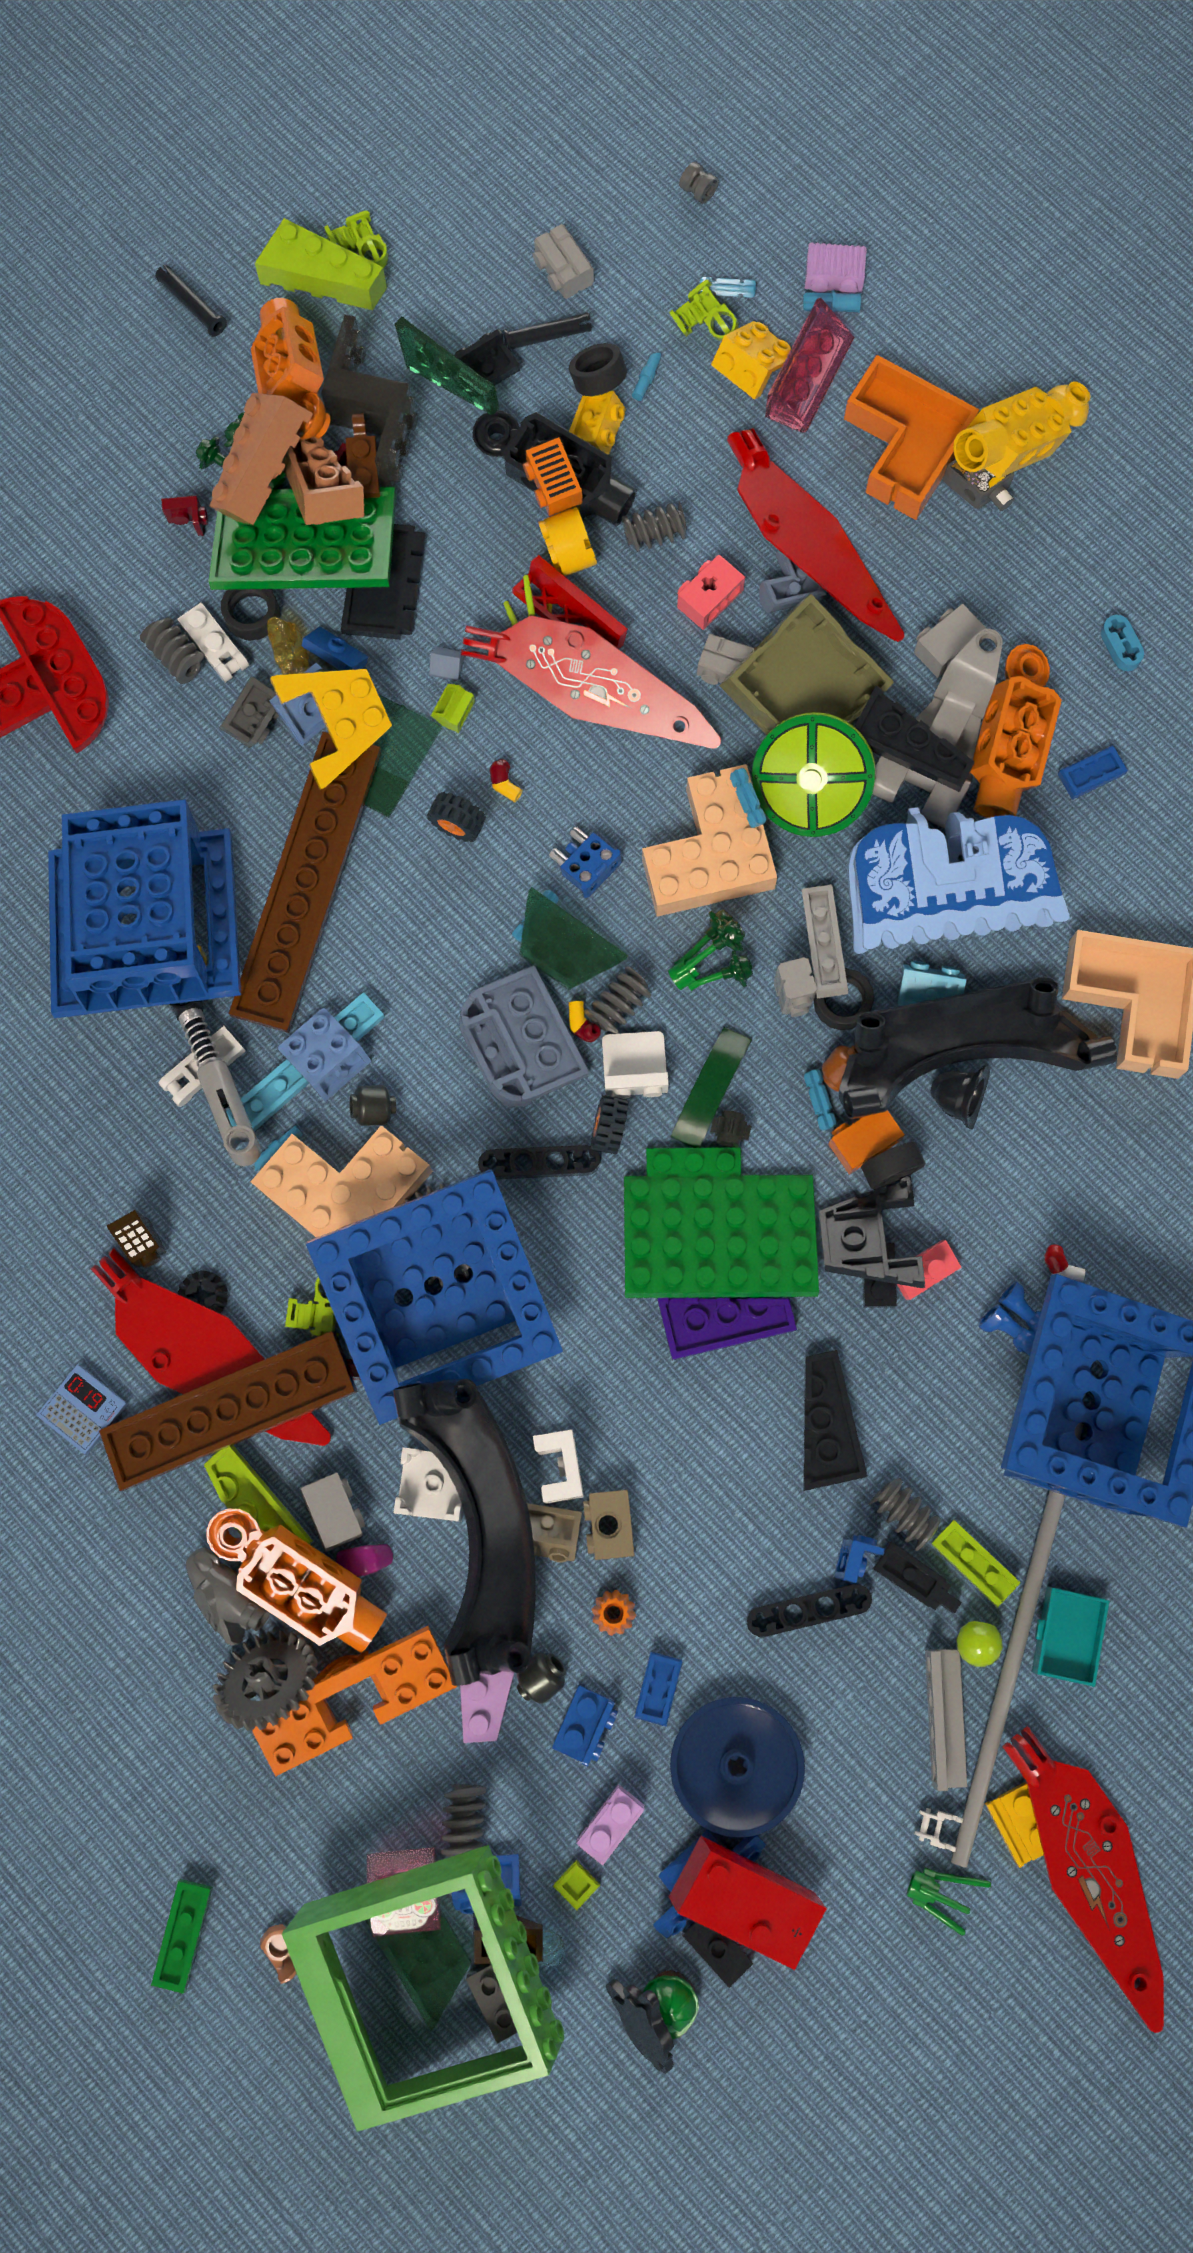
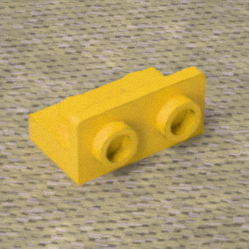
(598, 420)

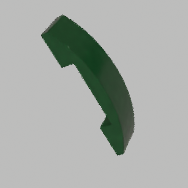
(710, 1088)

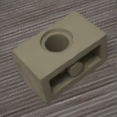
(609, 1504)

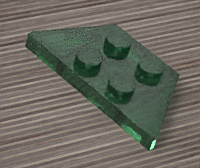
(563, 944)
(428, 1966)

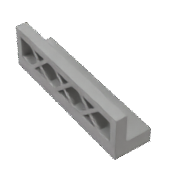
(945, 1719)

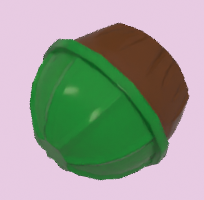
(676, 2000)

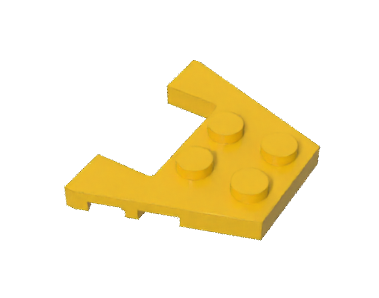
(348, 710)

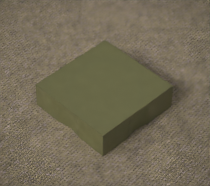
(804, 668)

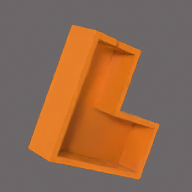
(918, 426)

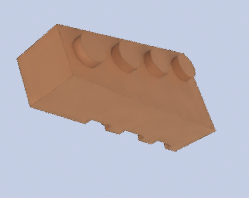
(257, 455)
(321, 484)

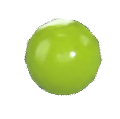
(979, 1643)

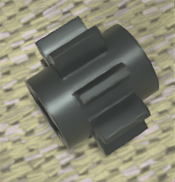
(731, 1129)

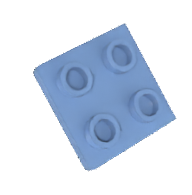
(324, 1054)

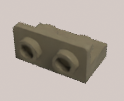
(554, 1532)

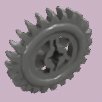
(254, 1676)

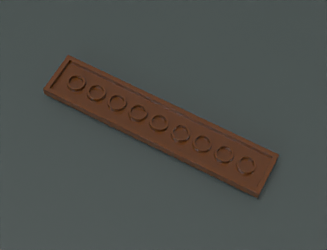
(303, 892)

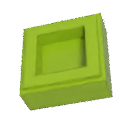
(576, 1884)

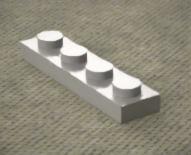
(824, 941)

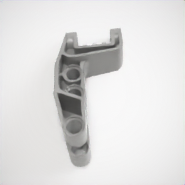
(952, 715)

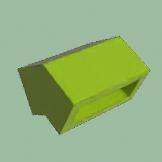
(453, 707)

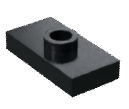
(718, 1952)

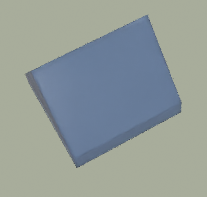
(446, 663)

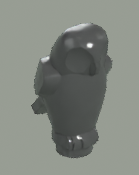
(218, 1599)

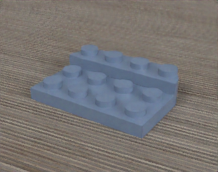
(520, 1039)

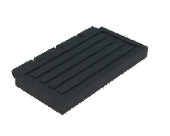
(383, 610)

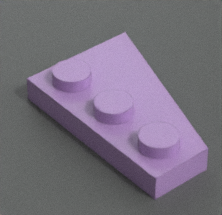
(484, 1706)

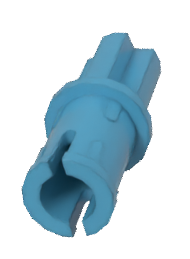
(836, 301)

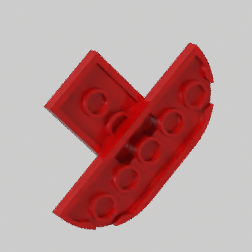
(50, 674)

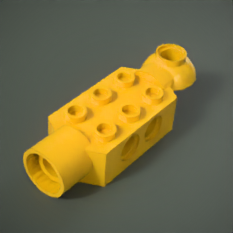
(1021, 429)

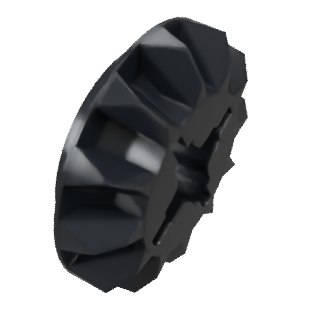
(211, 1283)

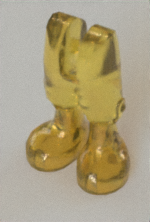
(287, 647)

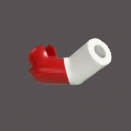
(1059, 1265)

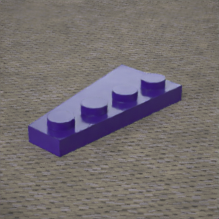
(714, 1324)

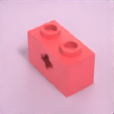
(721, 585)

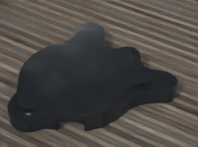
(643, 2023)

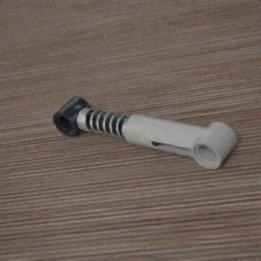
(218, 1085)

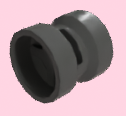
(698, 182)

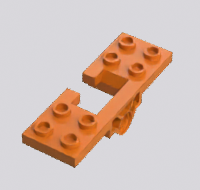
(404, 1675)

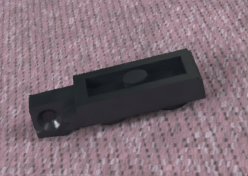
(915, 1578)

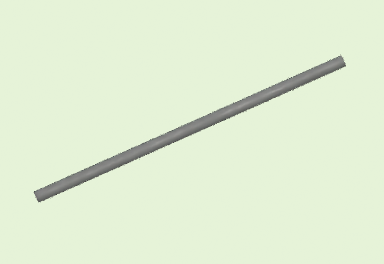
(1009, 1675)

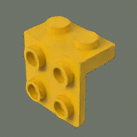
(750, 357)

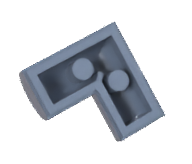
(788, 590)

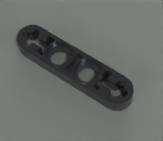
(539, 1155)
(809, 1614)

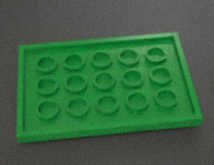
(292, 555)
(720, 1236)

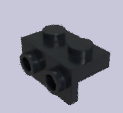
(490, 358)

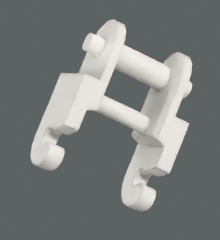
(940, 1818)

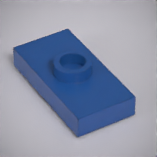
(334, 650)
(1092, 772)
(658, 1688)

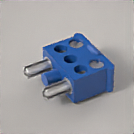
(589, 873)

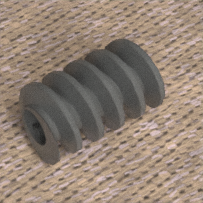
(654, 526)
(173, 649)
(618, 1000)
(907, 1512)
(463, 1819)

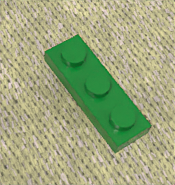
(693, 1162)
(181, 1936)

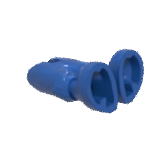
(999, 1319)

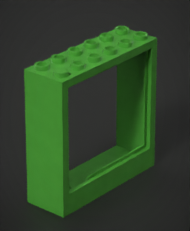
(341, 2025)

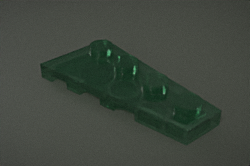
(443, 368)

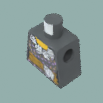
(979, 487)

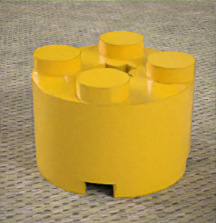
(568, 542)

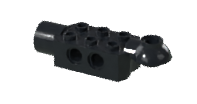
(600, 489)

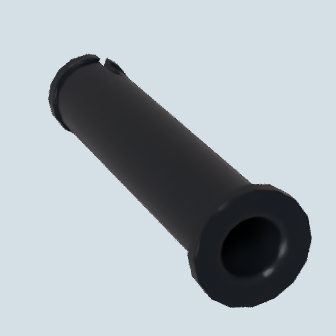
(205, 314)
(546, 331)

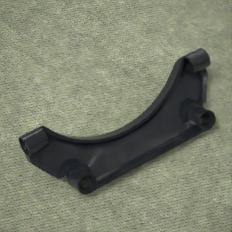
(982, 1024)

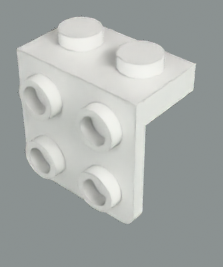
(635, 1064)

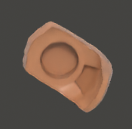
(277, 1952)

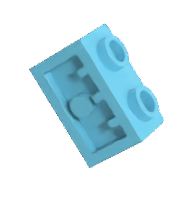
(924, 984)

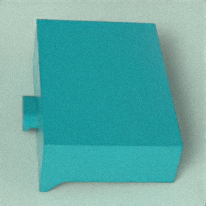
(1070, 1636)

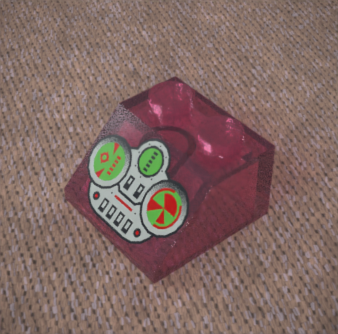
(414, 1918)

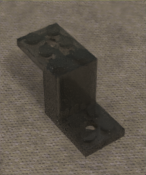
(383, 401)

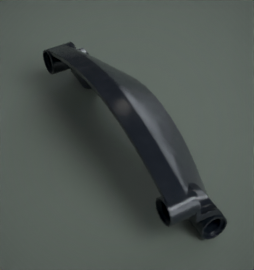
(500, 1592)

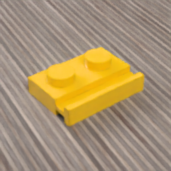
(1016, 1823)

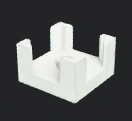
(567, 1464)
(426, 1488)

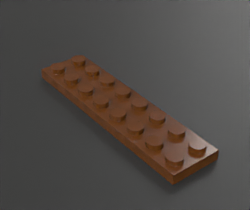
(228, 1411)

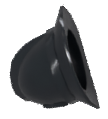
(961, 1093)

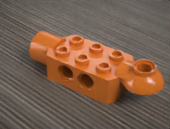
(289, 362)
(1015, 733)
(295, 1581)

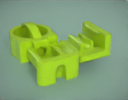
(359, 235)
(703, 306)
(311, 1314)

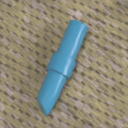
(646, 376)
(274, 1146)

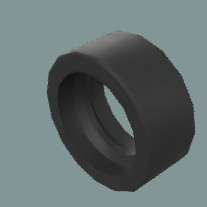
(597, 369)
(251, 631)
(847, 1022)
(893, 1165)

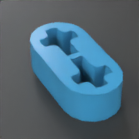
(1125, 641)

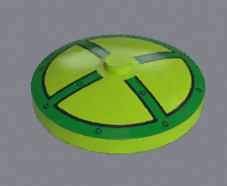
(814, 774)

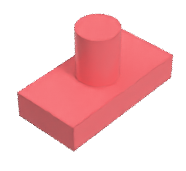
(937, 1264)

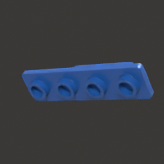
(672, 1922)

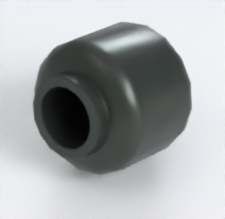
(372, 1105)
(541, 1678)

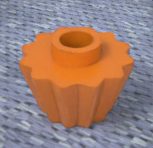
(626, 1612)

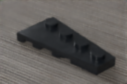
(911, 743)
(830, 1432)

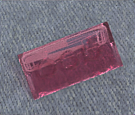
(809, 369)

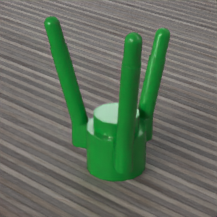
(925, 1889)

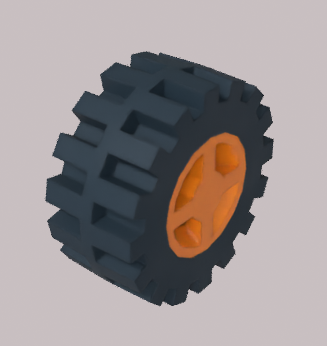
(456, 817)
(609, 1124)

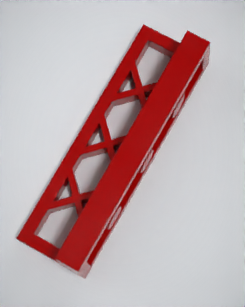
(571, 599)

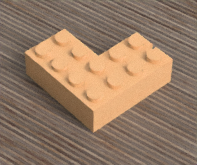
(720, 862)
(1150, 986)
(327, 1200)

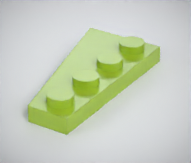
(245, 1490)

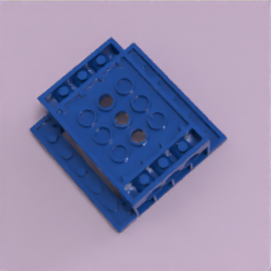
(155, 959)
(423, 1239)
(1131, 1344)

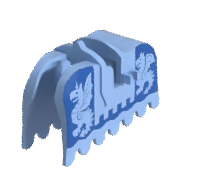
(914, 887)

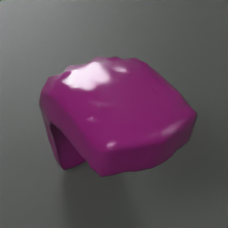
(365, 1559)

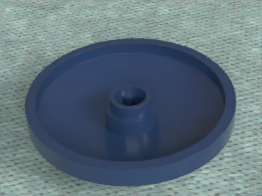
(737, 1767)

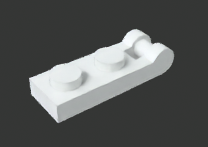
(212, 641)
(229, 1051)

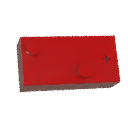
(747, 1903)

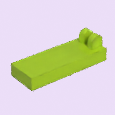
(975, 1563)

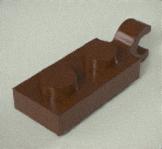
(361, 456)

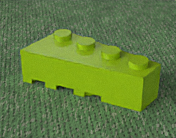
(318, 266)

